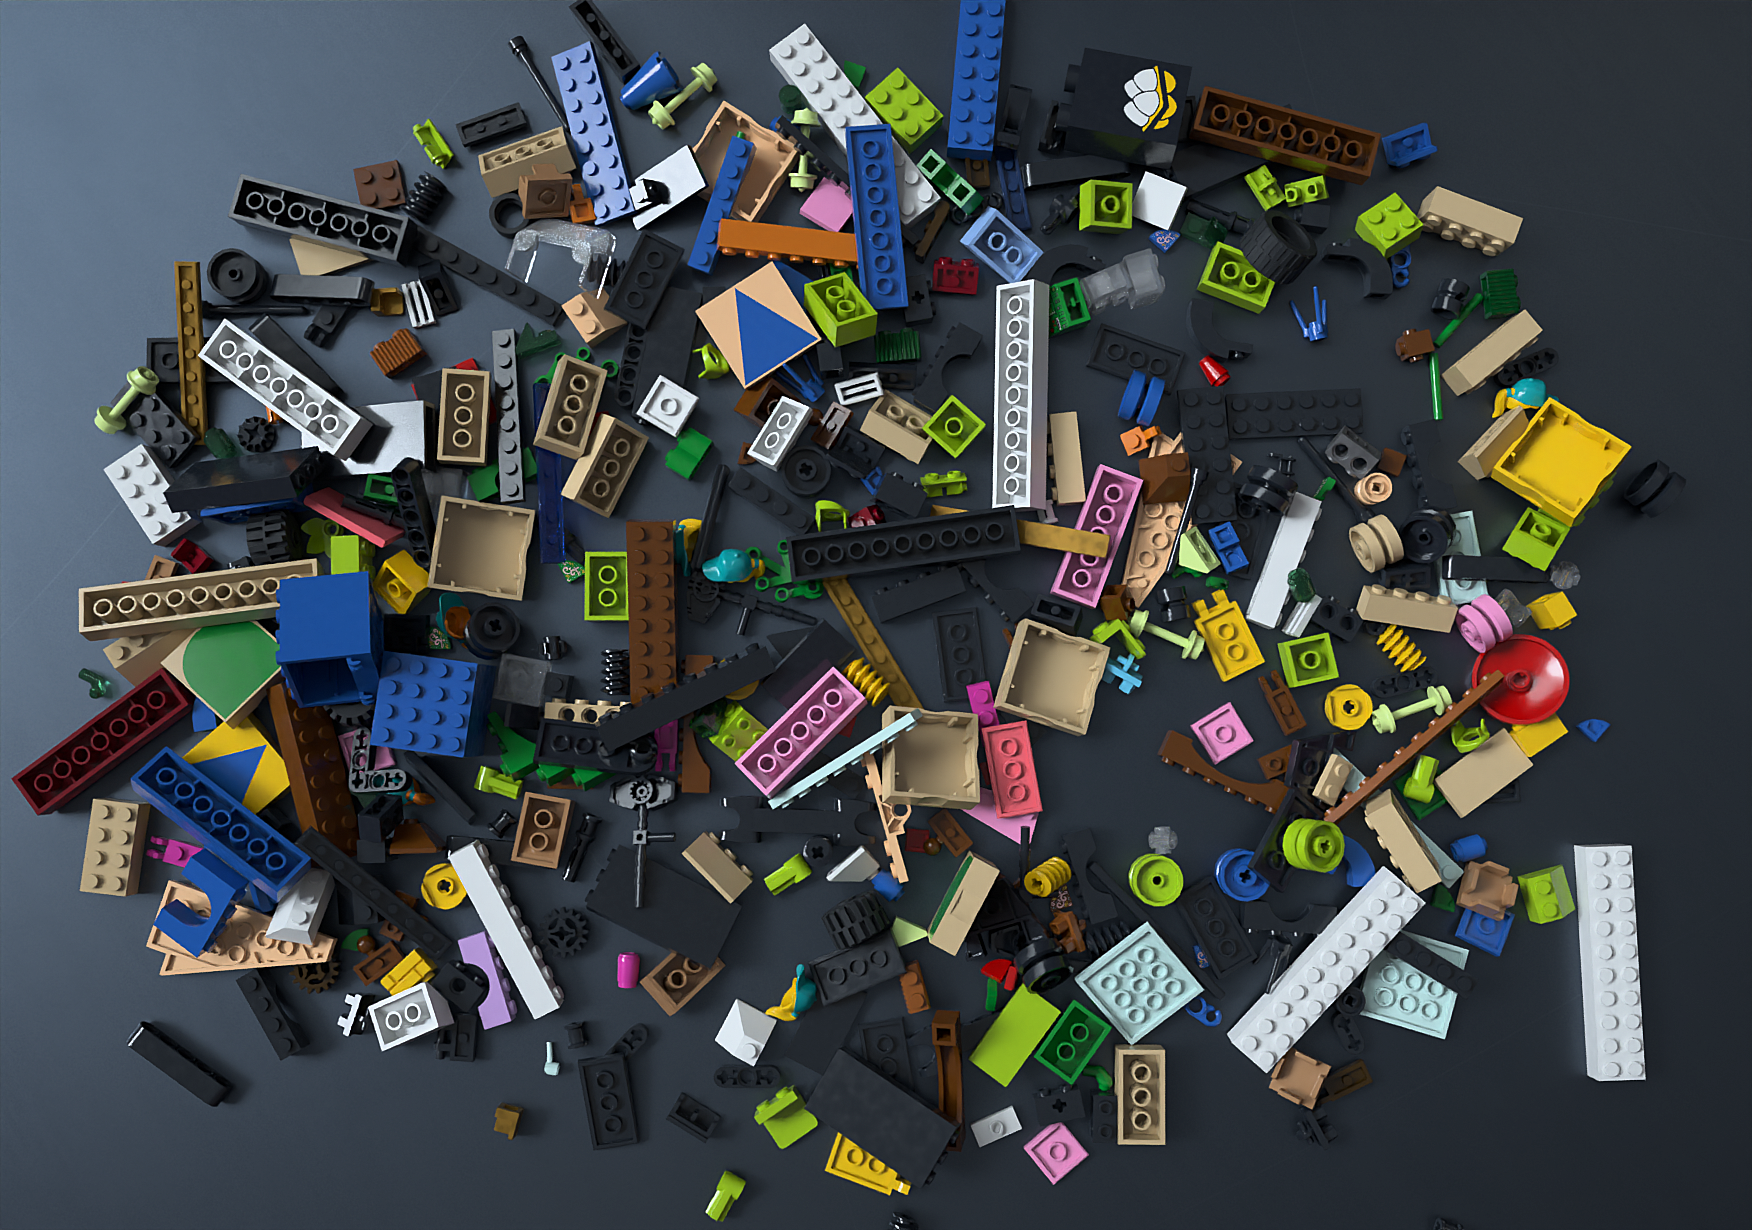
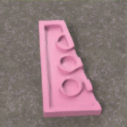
(1008, 826)

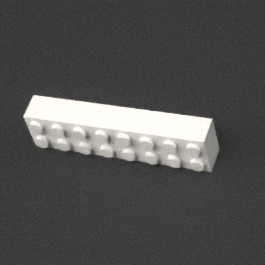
(285, 390)

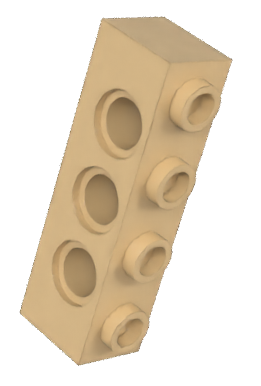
(581, 708)

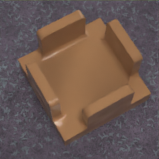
(545, 192)
(1487, 889)
(1299, 1077)

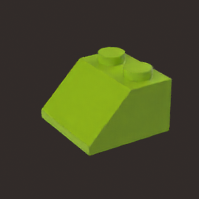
(954, 427)
(1546, 894)

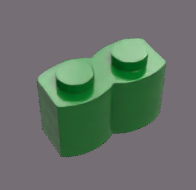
(689, 453)

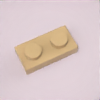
(1332, 779)

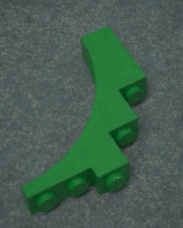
(519, 755)

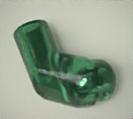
(96, 682)

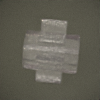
(1565, 575)
(1162, 840)

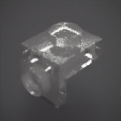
(1512, 607)

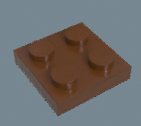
(380, 185)

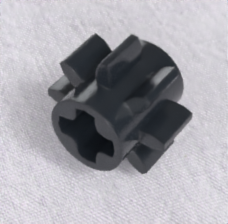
(552, 648)

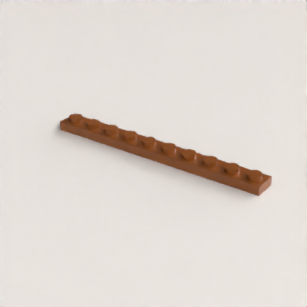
(1419, 743)

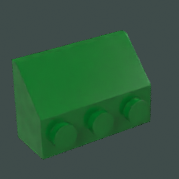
(1073, 1041)

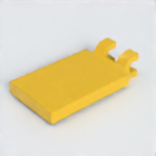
(1227, 636)
(861, 1167)

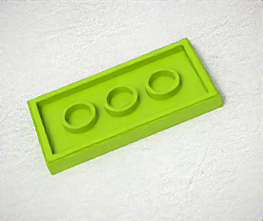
(1014, 1035)

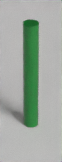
(1450, 329)
(1436, 386)

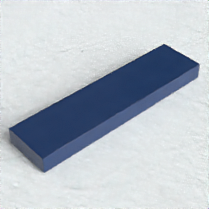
(1012, 187)

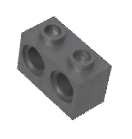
(1357, 448)

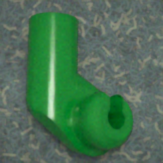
(1179, 570)
(1100, 1074)

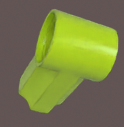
(492, 781)
(1420, 784)
(792, 871)
(727, 1191)

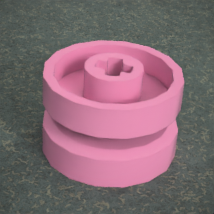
(1483, 623)

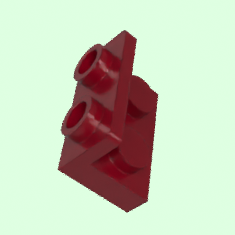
(955, 275)

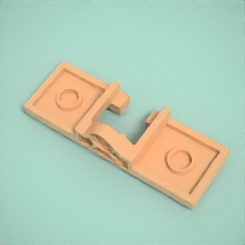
(892, 823)

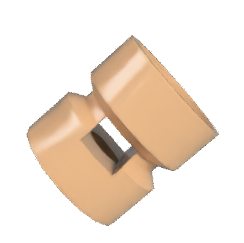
(1373, 489)

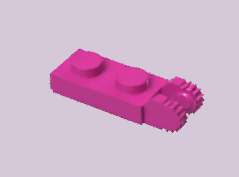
(982, 704)
(667, 743)
(176, 853)

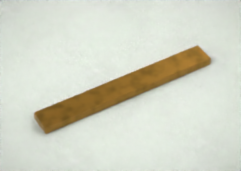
(190, 345)
(1051, 536)
(871, 642)

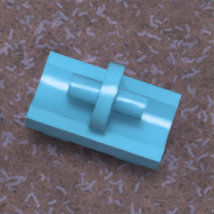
(1130, 678)

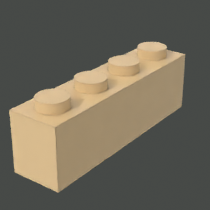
(1066, 459)
(1406, 608)

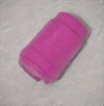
(628, 969)

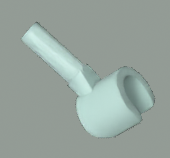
(551, 1067)

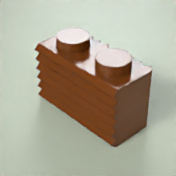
(397, 352)
(914, 988)

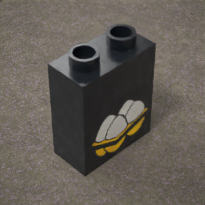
(1124, 108)

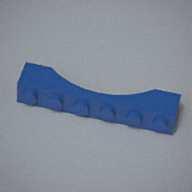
(728, 184)

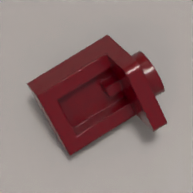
(867, 516)
(192, 556)

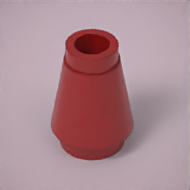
(1215, 373)

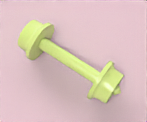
(661, 115)
(802, 180)
(110, 418)
(1192, 646)
(1438, 699)

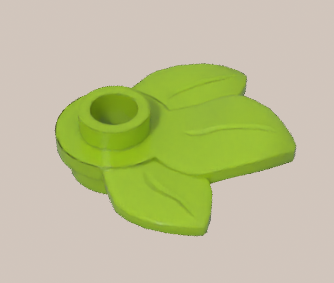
(321, 535)

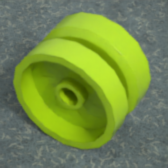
(1313, 845)
(1169, 880)

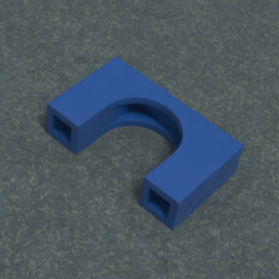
(224, 890)

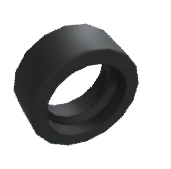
(495, 208)

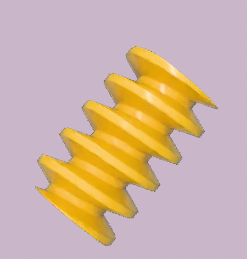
(1401, 648)
(866, 681)
(1047, 877)

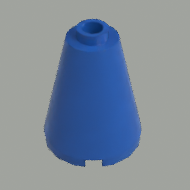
(650, 83)

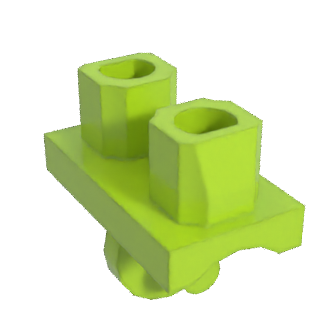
(1265, 188)
(1306, 191)

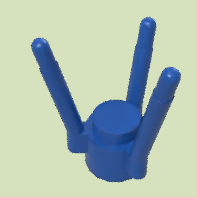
(1318, 329)
(809, 389)

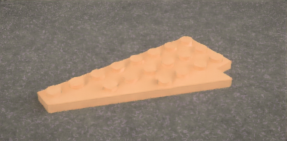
(1155, 531)
(239, 946)

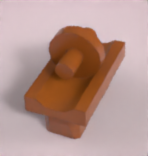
(1070, 929)

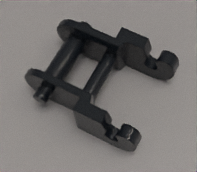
(1290, 460)

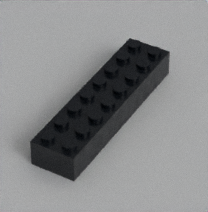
(323, 220)

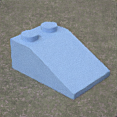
(1001, 245)

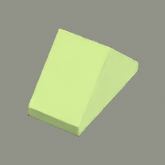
(1196, 552)
(907, 931)

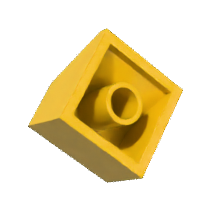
(402, 582)

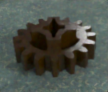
(325, 972)

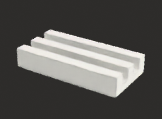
(415, 324)
(877, 384)
(1300, 617)

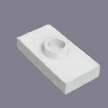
(995, 1126)

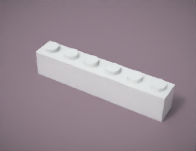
(1283, 557)

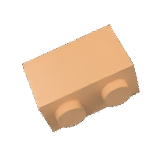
(591, 318)

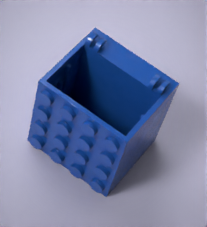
(330, 638)
(432, 705)

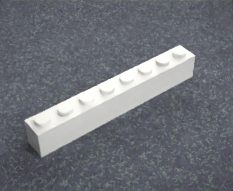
(506, 928)

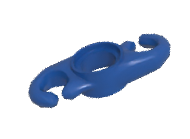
(1396, 269)
(1202, 1014)

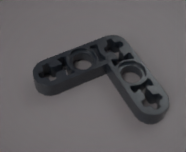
(370, 776)

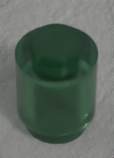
(790, 99)
(219, 443)
(1301, 585)

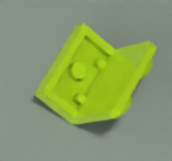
(1121, 631)
(738, 731)
(786, 1116)

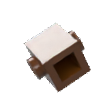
(1414, 345)
(1117, 602)

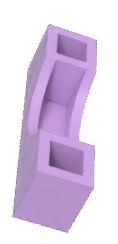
(498, 1006)

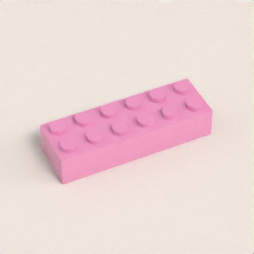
(1103, 512)
(801, 733)

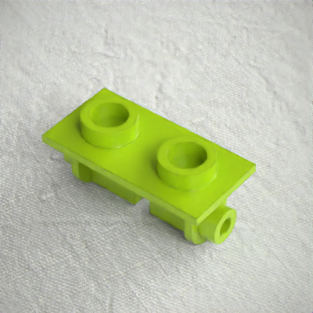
(436, 146)
(952, 482)

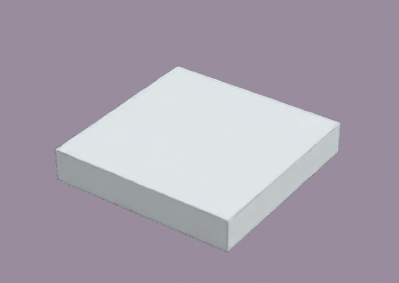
(1158, 200)
(668, 406)

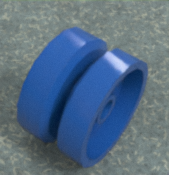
(1141, 398)
(1227, 876)

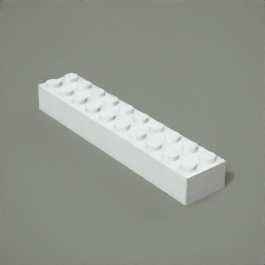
(840, 105)
(1021, 395)
(1609, 962)
(1325, 969)

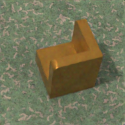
(387, 302)
(508, 1119)

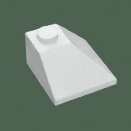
(855, 867)
(745, 1032)

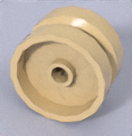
(1376, 543)

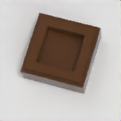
(1391, 462)

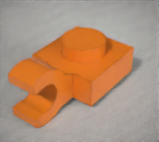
(580, 208)
(1137, 438)

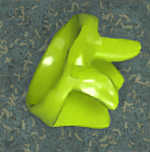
(712, 369)
(822, 513)
(1462, 735)

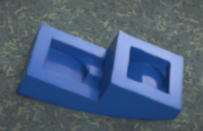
(1228, 548)

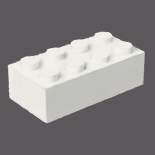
(141, 483)

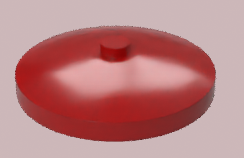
(1532, 683)

